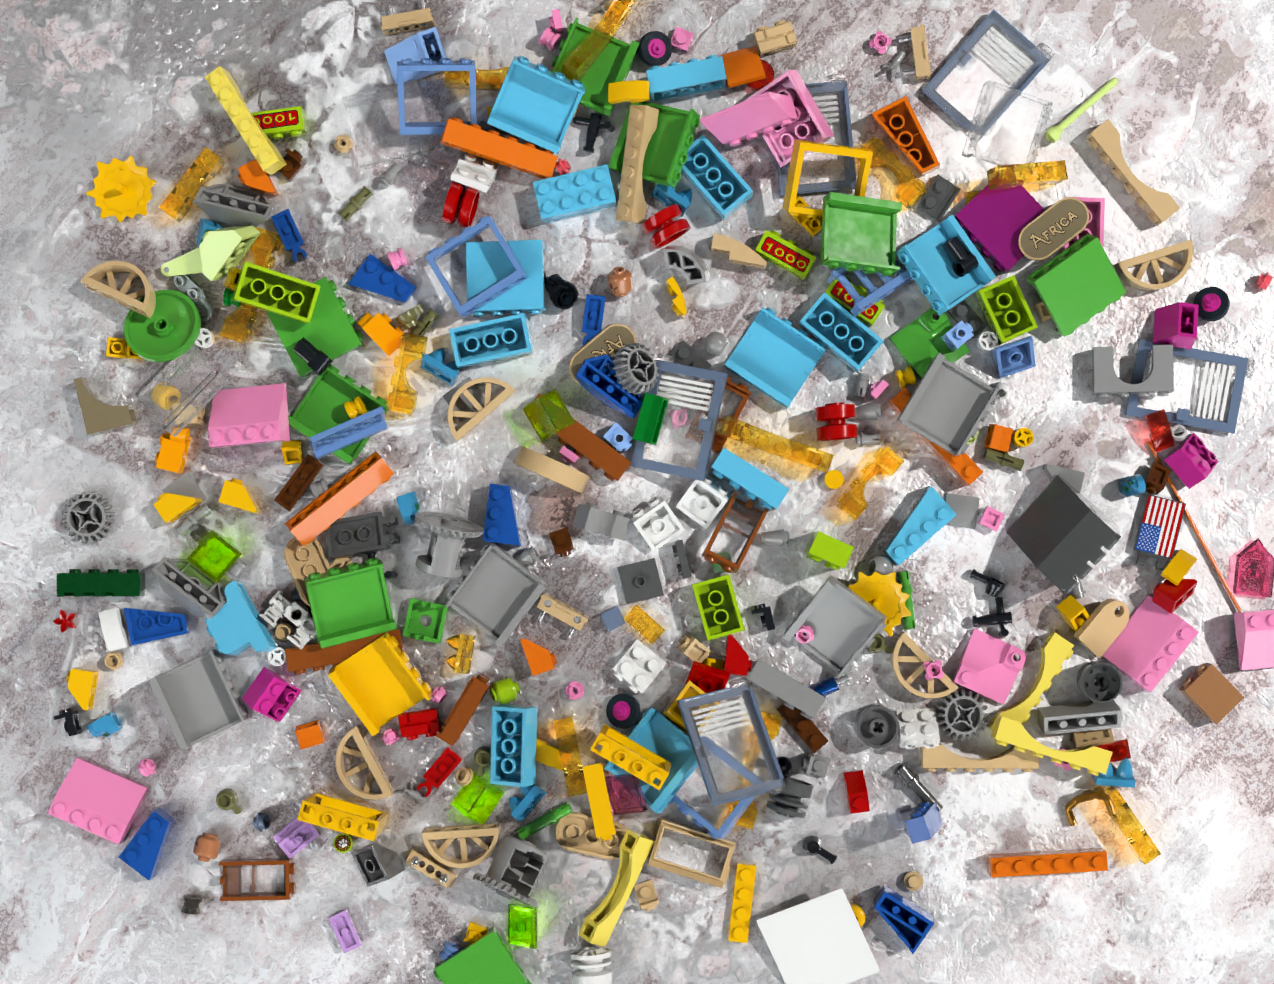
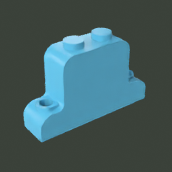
(239, 624)

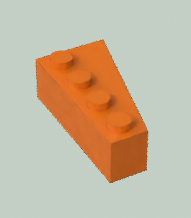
(906, 133)

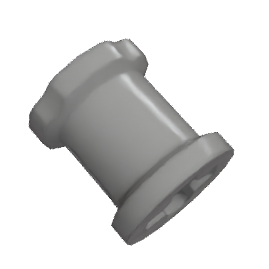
(237, 569)

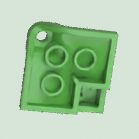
(922, 341)

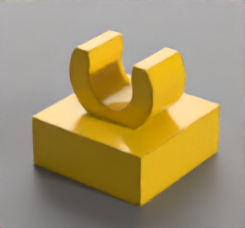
(475, 932)

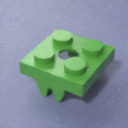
(413, 626)

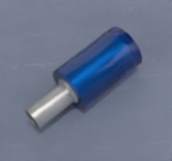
(830, 685)

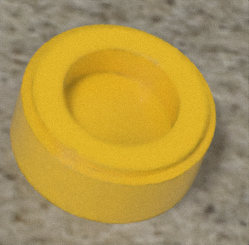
(833, 479)

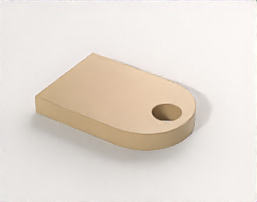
(1103, 626)

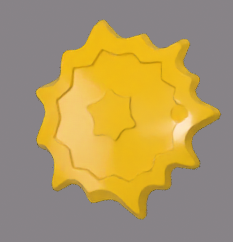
(121, 189)
(884, 595)

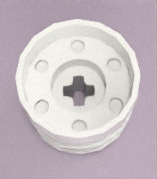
(590, 964)

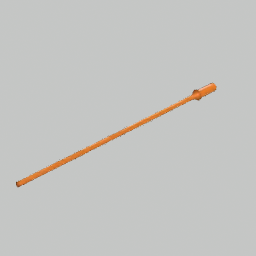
(1197, 533)

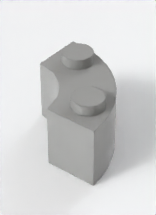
(687, 263)
(601, 522)

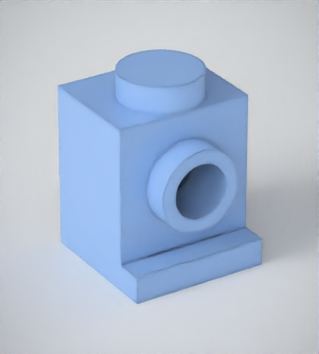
(952, 338)
(611, 435)

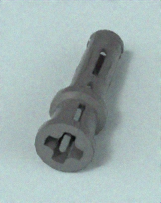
(912, 781)

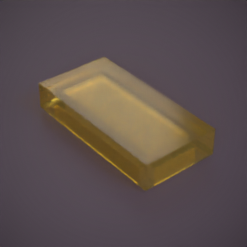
(644, 624)

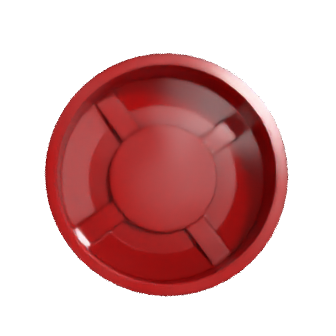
(835, 417)

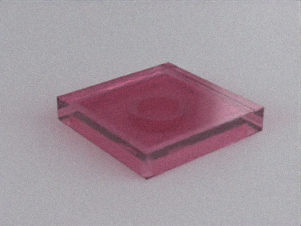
(625, 794)

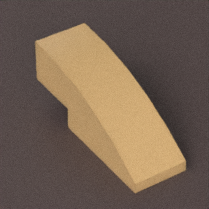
(737, 251)

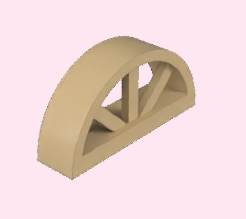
(1160, 255)
(92, 278)
(476, 417)
(551, 469)
(920, 656)
(371, 761)
(461, 831)

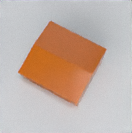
(998, 438)
(310, 734)

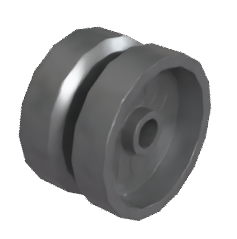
(884, 734)

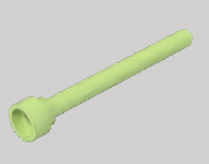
(1053, 133)

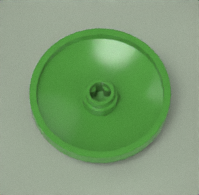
(168, 332)

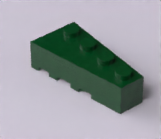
(101, 584)

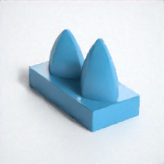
(669, 197)
(434, 365)
(1121, 778)
(522, 807)

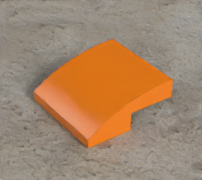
(743, 66)

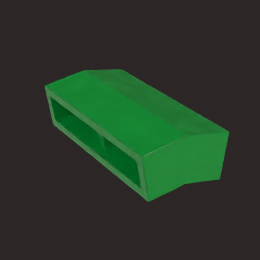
(650, 419)

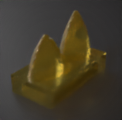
(464, 646)

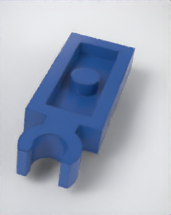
(289, 233)
(592, 316)

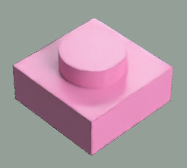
(555, 21)
(681, 39)
(877, 388)
(568, 456)
(991, 518)

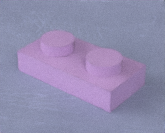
(345, 931)

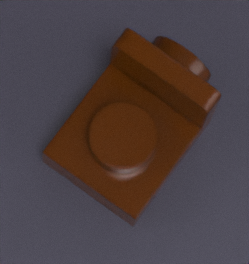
(293, 162)
(1156, 478)
(562, 542)

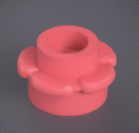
(563, 166)
(1263, 281)

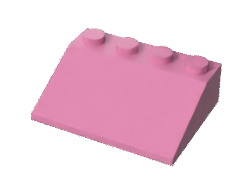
(751, 118)
(810, 122)
(249, 416)
(1255, 639)
(1150, 644)
(98, 801)

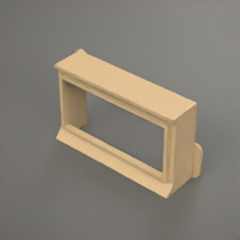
(662, 823)

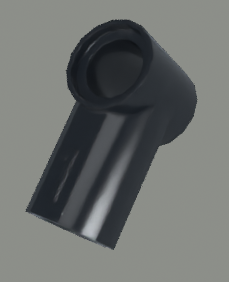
(962, 261)
(316, 359)

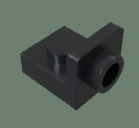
(766, 619)
(72, 722)

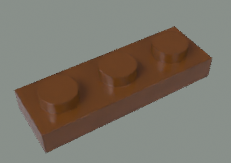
(299, 482)
(803, 727)

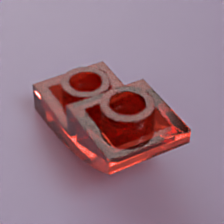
(1160, 430)
(1119, 750)

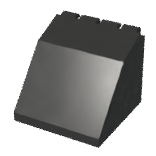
(1063, 534)

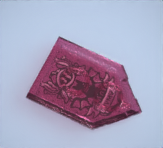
(1254, 571)

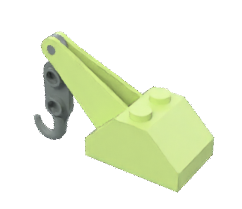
(213, 258)

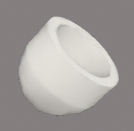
(1003, 389)
(1179, 433)

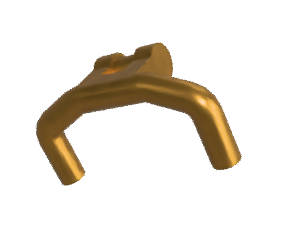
(1088, 795)

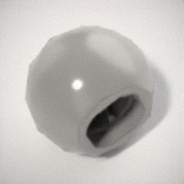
(715, 343)
(880, 564)

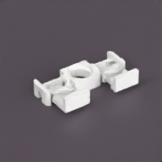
(284, 607)

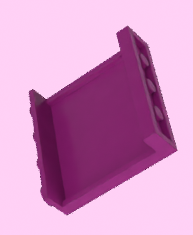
(996, 220)

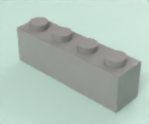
(788, 689)
(1079, 717)

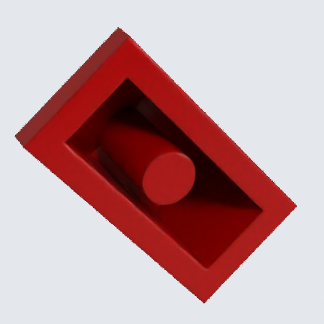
(1171, 596)
(736, 659)
(856, 792)

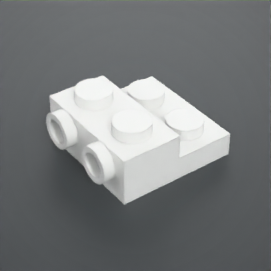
(475, 172)
(703, 501)
(656, 523)
(638, 667)
(918, 728)

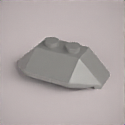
(234, 204)
(189, 587)

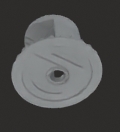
(445, 542)
(519, 871)

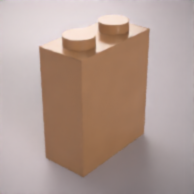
(1211, 692)

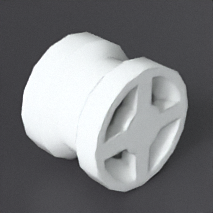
(204, 333)
(989, 339)
(275, 658)

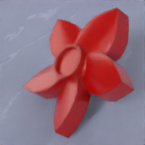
(65, 620)

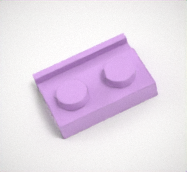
(296, 837)

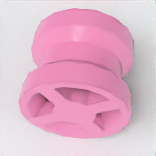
(549, 39)
(397, 258)

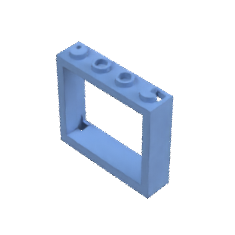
(427, 64)
(492, 292)
(713, 831)

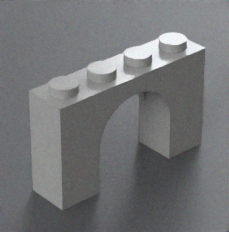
(1107, 382)

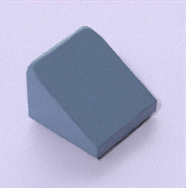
(612, 618)

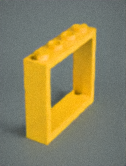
(799, 148)
(632, 756)
(599, 801)
(343, 816)

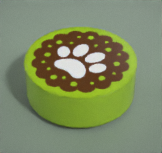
(343, 842)

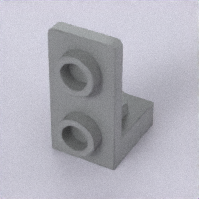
(815, 764)

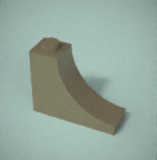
(99, 416)

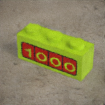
(282, 122)
(785, 254)
(841, 296)

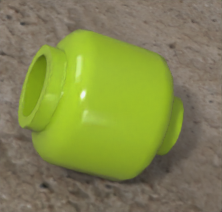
(504, 691)

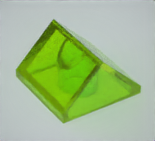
(548, 415)
(214, 555)
(477, 799)
(523, 925)

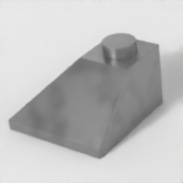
(377, 863)

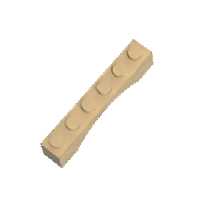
(1107, 143)
(631, 199)
(1007, 761)

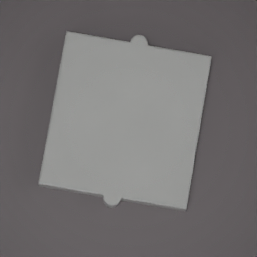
(463, 403)
(186, 486)
(965, 508)

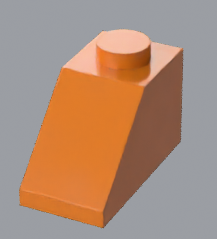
(256, 178)
(538, 657)

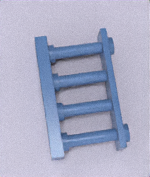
(875, 293)

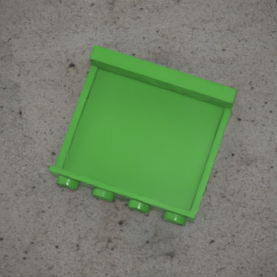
(610, 67)
(666, 148)
(859, 233)
(1077, 284)
(328, 330)
(325, 408)
(349, 602)
(482, 962)

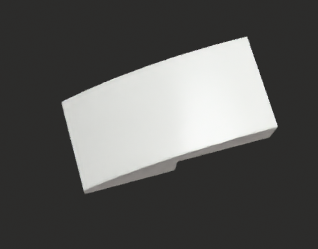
(112, 629)

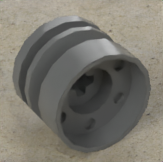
(1110, 681)
(789, 800)

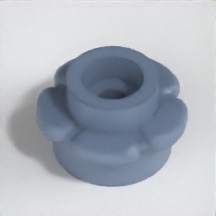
(261, 821)

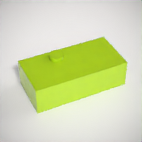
(276, 292)

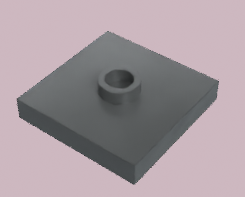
(640, 581)

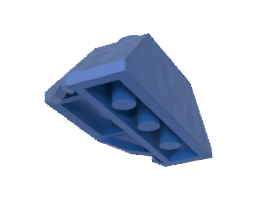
(598, 378)

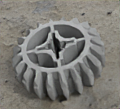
(632, 379)
(93, 510)
(972, 728)

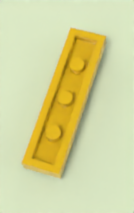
(742, 902)

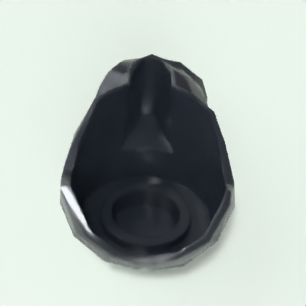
(561, 292)

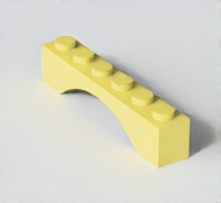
(235, 106)
(1053, 653)
(1088, 756)
(601, 922)

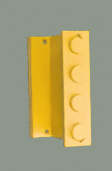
(379, 682)

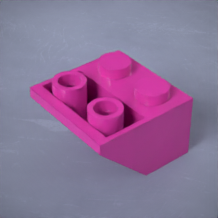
(1176, 325)
(1191, 461)
(271, 694)

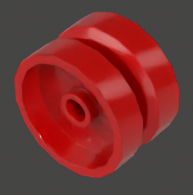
(460, 205)
(666, 226)

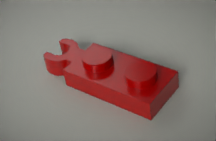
(440, 770)

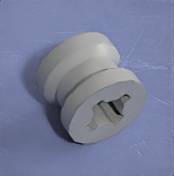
(320, 487)

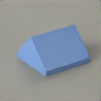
(1013, 356)

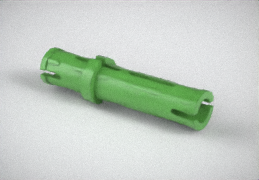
(904, 579)
(545, 820)

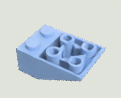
(419, 46)

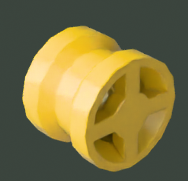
(905, 377)
(355, 407)
(1026, 437)

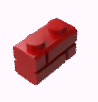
(419, 723)

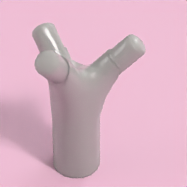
(604, 6)
(894, 63)
(485, 127)
(412, 793)

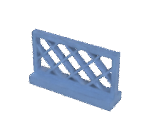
(348, 433)

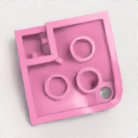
(988, 666)

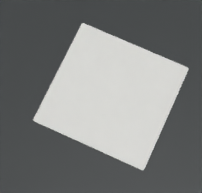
(819, 942)

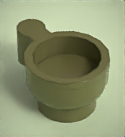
(409, 317)
(879, 645)
(483, 759)
(227, 800)

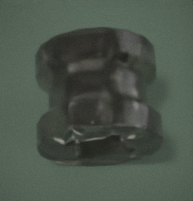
(200, 533)
(191, 904)

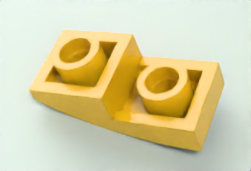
(630, 91)
(811, 225)
(679, 305)
(120, 349)
(1179, 567)
(548, 754)

